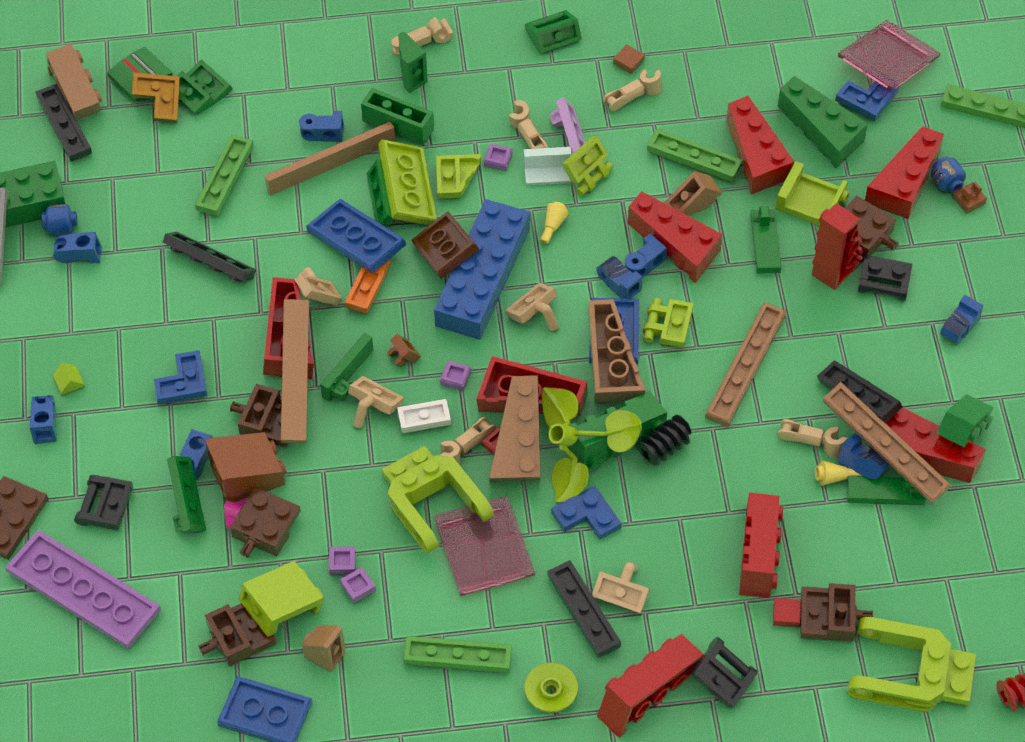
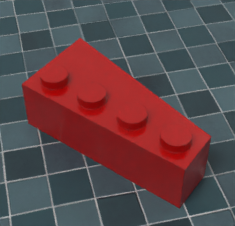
(761, 152)
(904, 177)
(687, 240)
(837, 246)
(281, 289)
(497, 381)
(759, 545)
(647, 683)

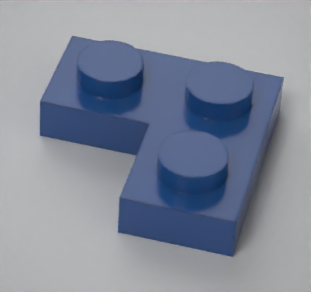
(866, 102)
(185, 385)
(588, 507)

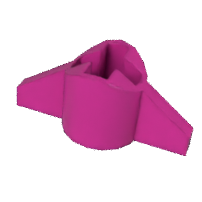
(231, 510)

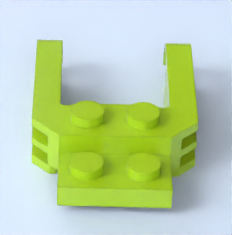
(421, 476)
(942, 671)

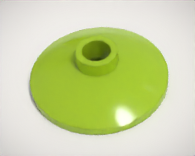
(548, 677)

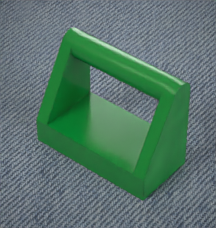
(554, 31)
(412, 63)

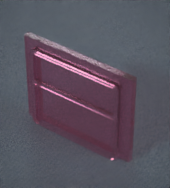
(889, 55)
(486, 551)

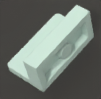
(545, 166)

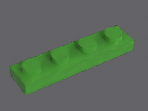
(984, 105)
(694, 155)
(224, 175)
(457, 654)

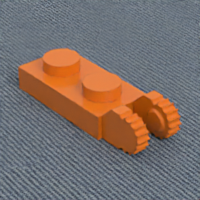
(366, 288)

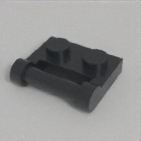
(885, 272)
(111, 503)
(718, 678)

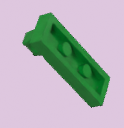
(379, 194)
(765, 240)
(336, 381)
(882, 491)
(186, 494)

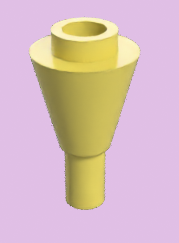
(555, 215)
(830, 473)

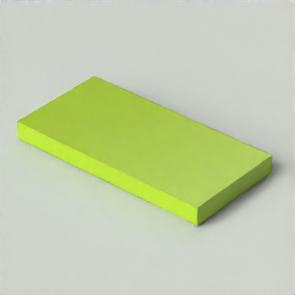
(407, 182)

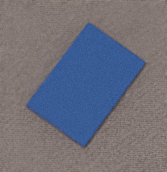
(629, 315)
(264, 711)

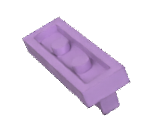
(567, 117)

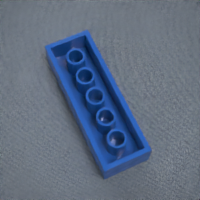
(480, 279)

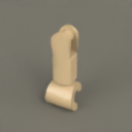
(439, 31)
(633, 90)
(522, 121)
(813, 436)
(467, 440)

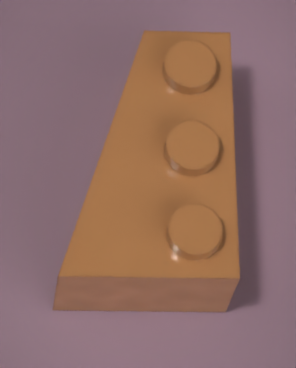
(73, 80)

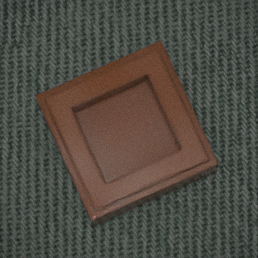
(629, 59)

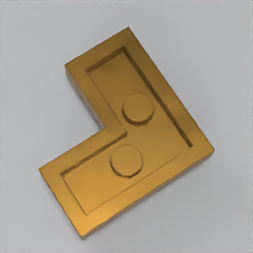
(162, 89)

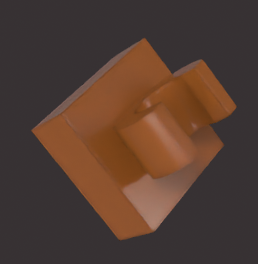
(970, 197)
(405, 350)

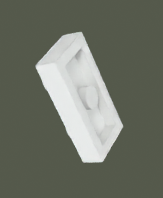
(424, 416)

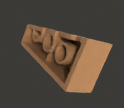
(613, 366)
(518, 440)

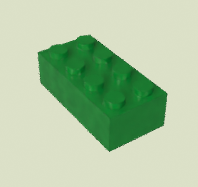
(31, 192)

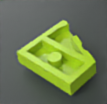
(455, 174)

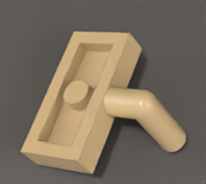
(317, 288)
(533, 301)
(373, 394)
(621, 590)

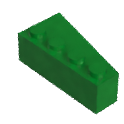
(822, 120)
(595, 449)

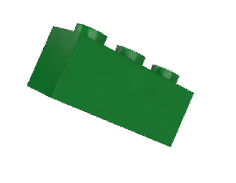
(407, 118)
(966, 420)

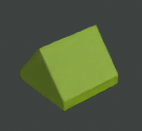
(68, 378)

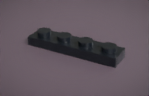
(63, 122)
(201, 253)
(874, 398)
(584, 609)

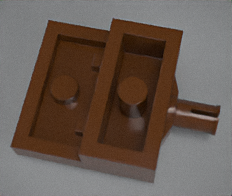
(874, 225)
(261, 413)
(264, 522)
(830, 612)
(235, 634)

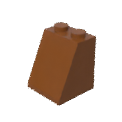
(245, 463)

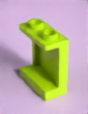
(809, 196)
(279, 596)

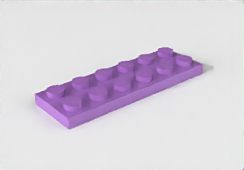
(83, 589)

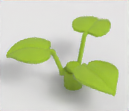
(559, 408)

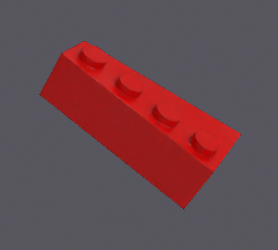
(939, 452)

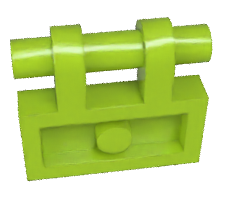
(583, 161)
(675, 325)

